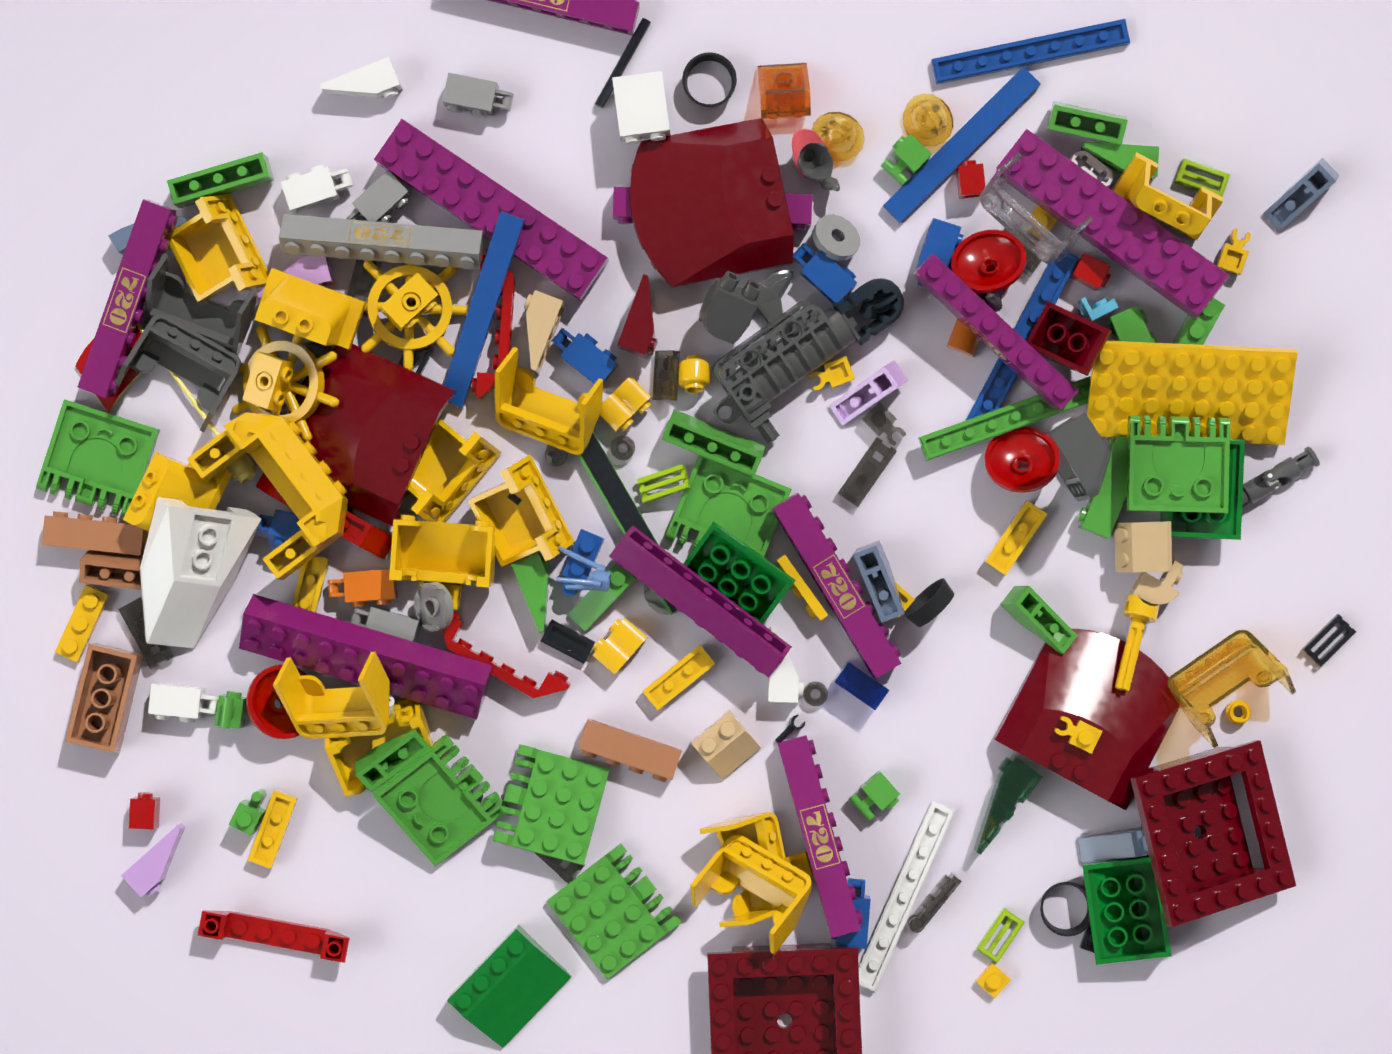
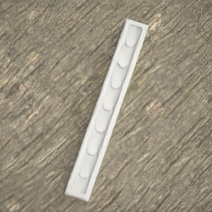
(904, 895)

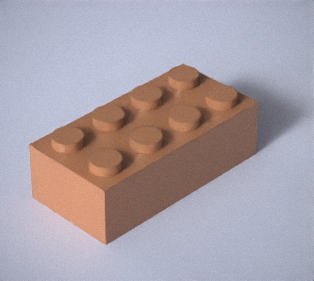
(104, 697)

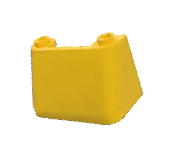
(443, 551)
(347, 750)

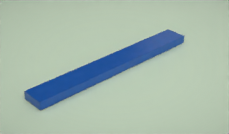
(1030, 51)
(962, 144)
(483, 306)
(1002, 376)

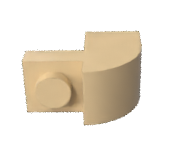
(1158, 591)

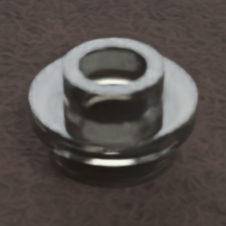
(615, 444)
(807, 693)

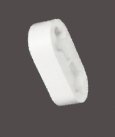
(1095, 165)

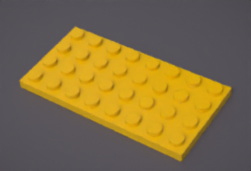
(1193, 381)

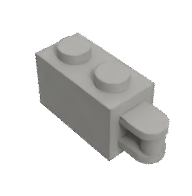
(474, 95)
(381, 199)
(388, 622)

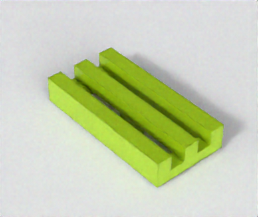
(1182, 172)
(659, 475)
(1004, 912)

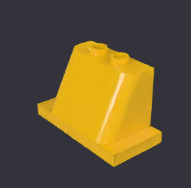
(1185, 218)
(217, 250)
(309, 310)
(449, 471)
(173, 480)
(523, 527)

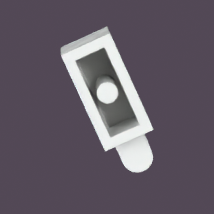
(314, 187)
(180, 702)

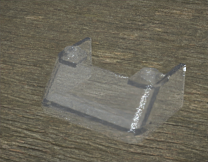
(1022, 223)

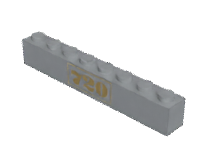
(381, 241)

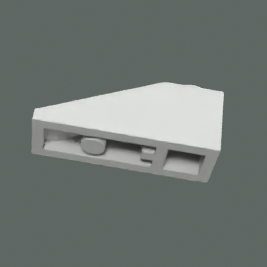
(372, 80)
(784, 681)

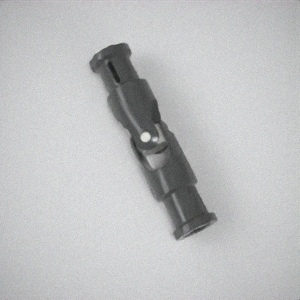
(1278, 476)

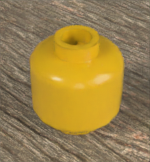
(693, 374)

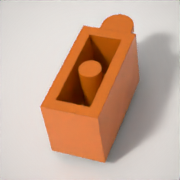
(364, 587)

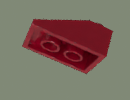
(639, 331)
(1068, 338)

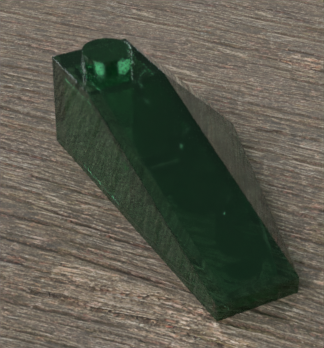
(1012, 786)

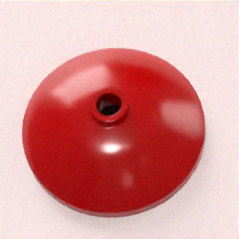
(987, 252)
(1022, 448)
(261, 708)

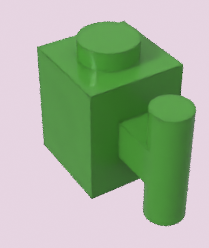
(910, 156)
(231, 710)
(878, 791)
(249, 814)

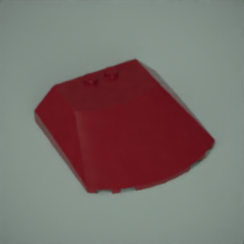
(711, 203)
(376, 429)
(1083, 689)

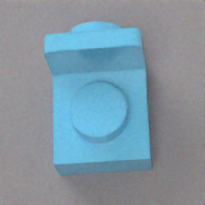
(1100, 309)

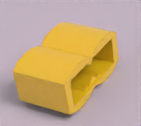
(624, 404)
(619, 645)

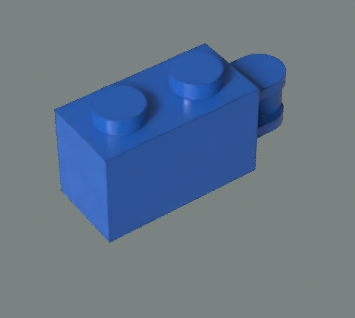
(940, 240)
(825, 274)
(585, 356)
(282, 527)
(588, 546)
(857, 938)

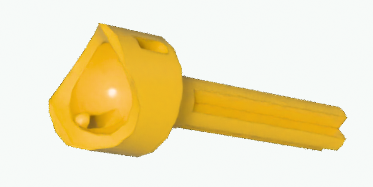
(1139, 614)

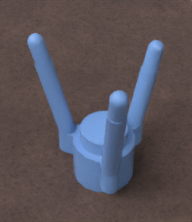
(598, 580)

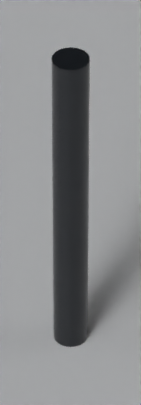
(623, 62)

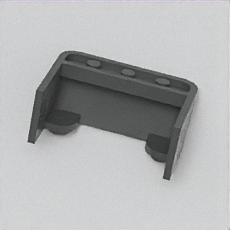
(221, 325)
(187, 355)
(1082, 456)

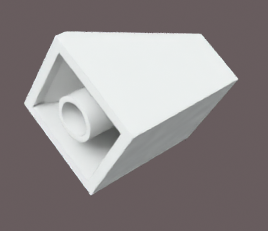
(641, 107)

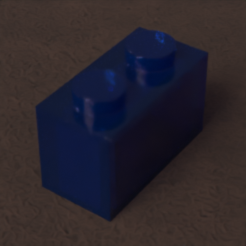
(861, 685)

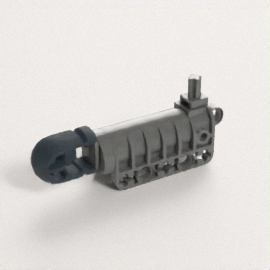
(798, 352)

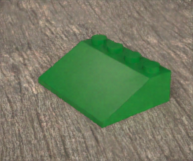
(1215, 524)
(739, 572)
(1125, 911)
(509, 987)

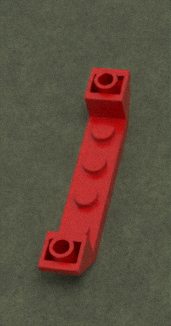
(486, 381)
(355, 529)
(551, 684)
(274, 932)

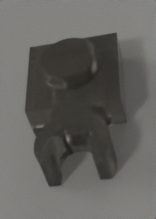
(881, 421)

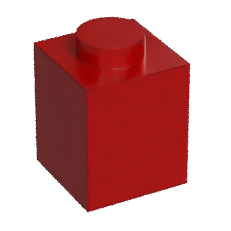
(970, 179)
(1091, 272)
(144, 811)

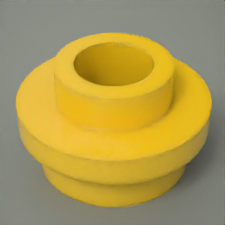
(1245, 715)

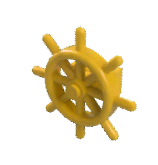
(407, 306)
(271, 380)

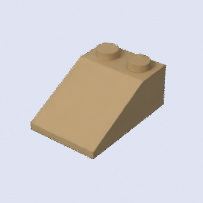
(542, 322)

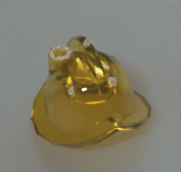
(928, 119)
(840, 134)

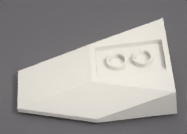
(190, 567)

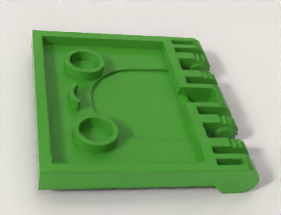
(98, 453)
(1178, 469)
(732, 501)
(437, 804)
(556, 806)
(610, 914)

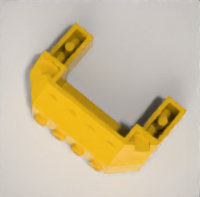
(295, 475)

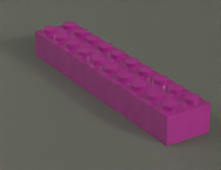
(478, 203)
(1116, 227)
(344, 647)

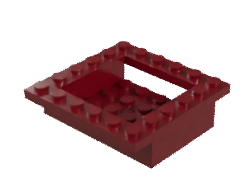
(1215, 869)
(756, 987)

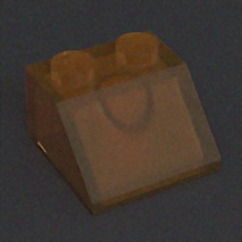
(784, 90)

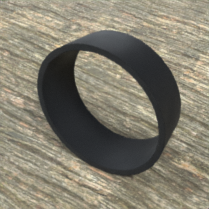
(709, 56)
(929, 603)
(1066, 932)

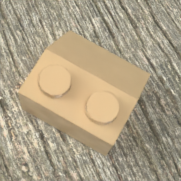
(1143, 547)
(725, 744)

